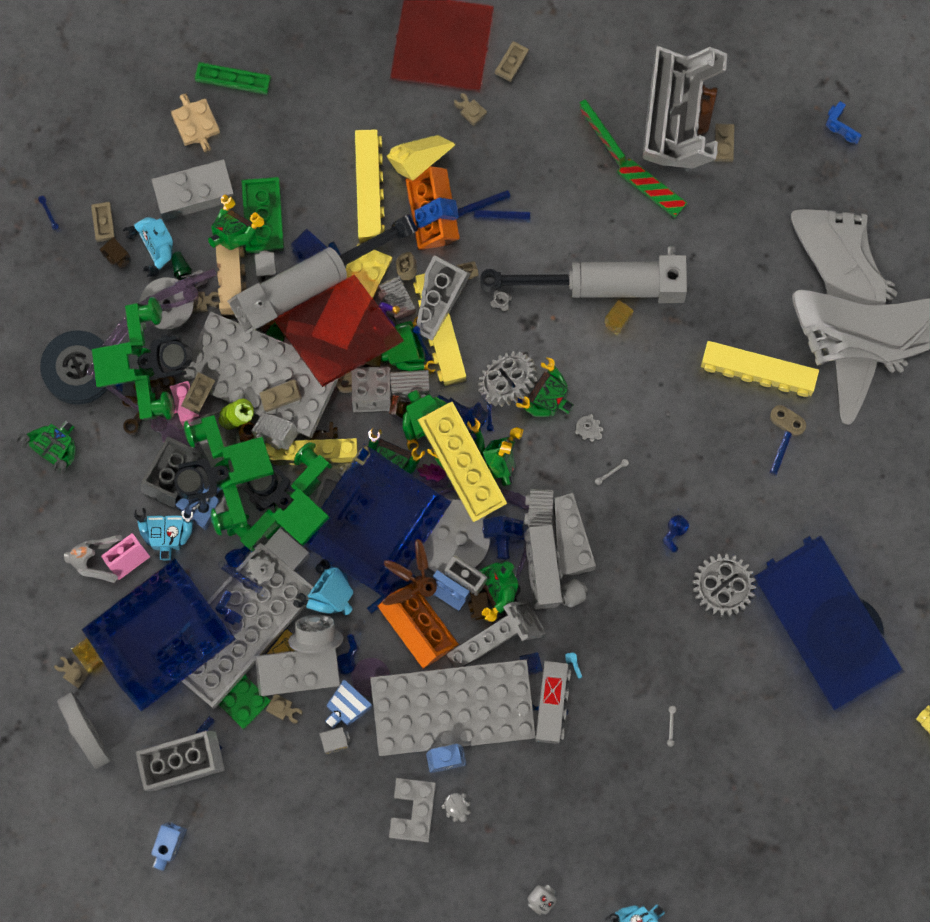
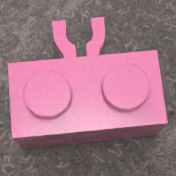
(179, 393)
(125, 556)

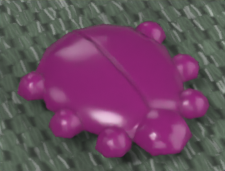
(432, 472)

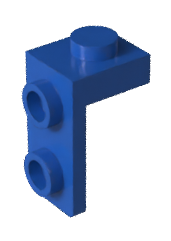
(838, 127)
(435, 210)

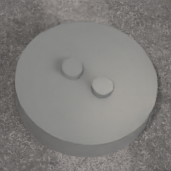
(456, 536)
(83, 730)

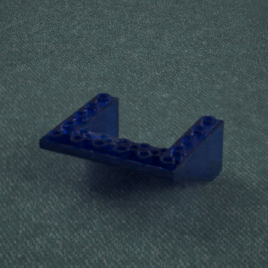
(376, 518)
(158, 635)

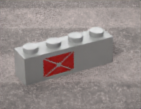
(552, 701)

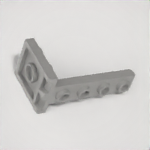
(520, 621)

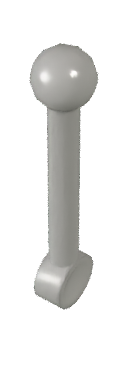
(624, 463)
(672, 709)

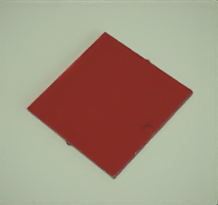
(442, 43)
(338, 330)

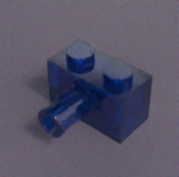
(503, 531)

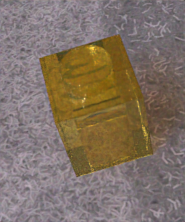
(618, 317)

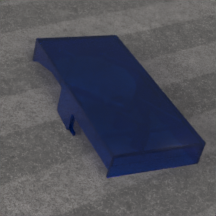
(829, 623)

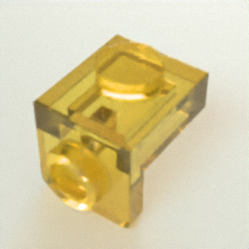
(87, 655)

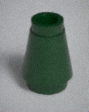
(180, 266)

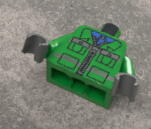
(52, 444)

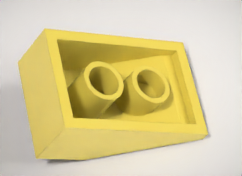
(416, 156)

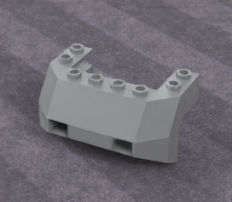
(676, 107)

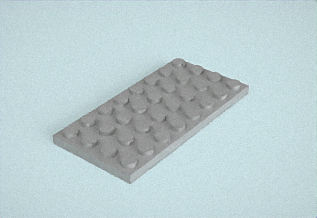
(252, 364)
(261, 625)
(452, 707)

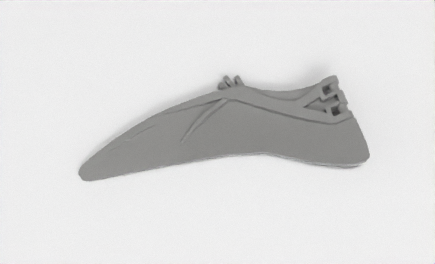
(849, 273)
(862, 330)

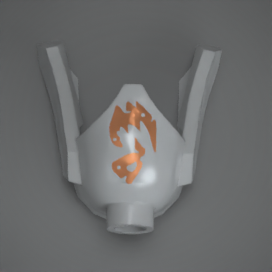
(80, 553)

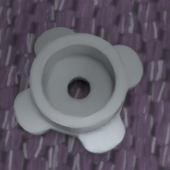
(501, 295)

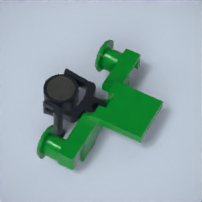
(113, 366)
(249, 463)
(300, 515)

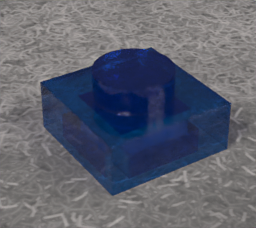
(533, 663)

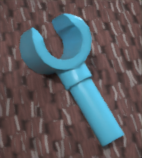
(572, 658)

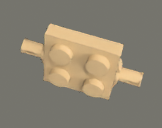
(195, 122)

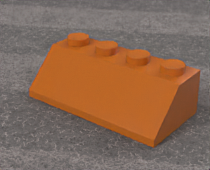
(422, 190)
(419, 628)

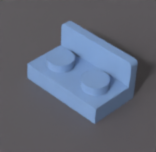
(450, 591)

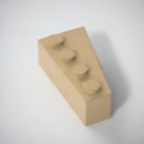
(229, 277)

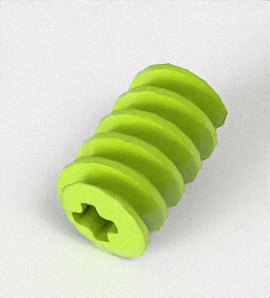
(236, 414)

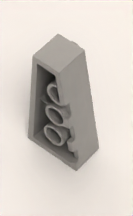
(571, 538)

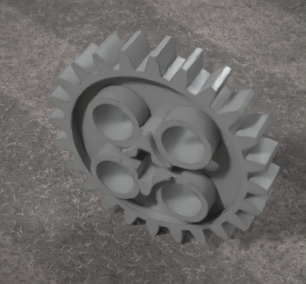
(520, 371)
(712, 572)

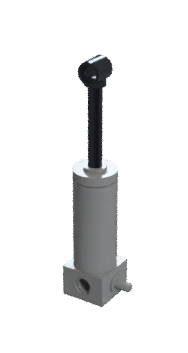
(306, 279)
(610, 279)

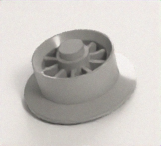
(171, 317)
(315, 635)

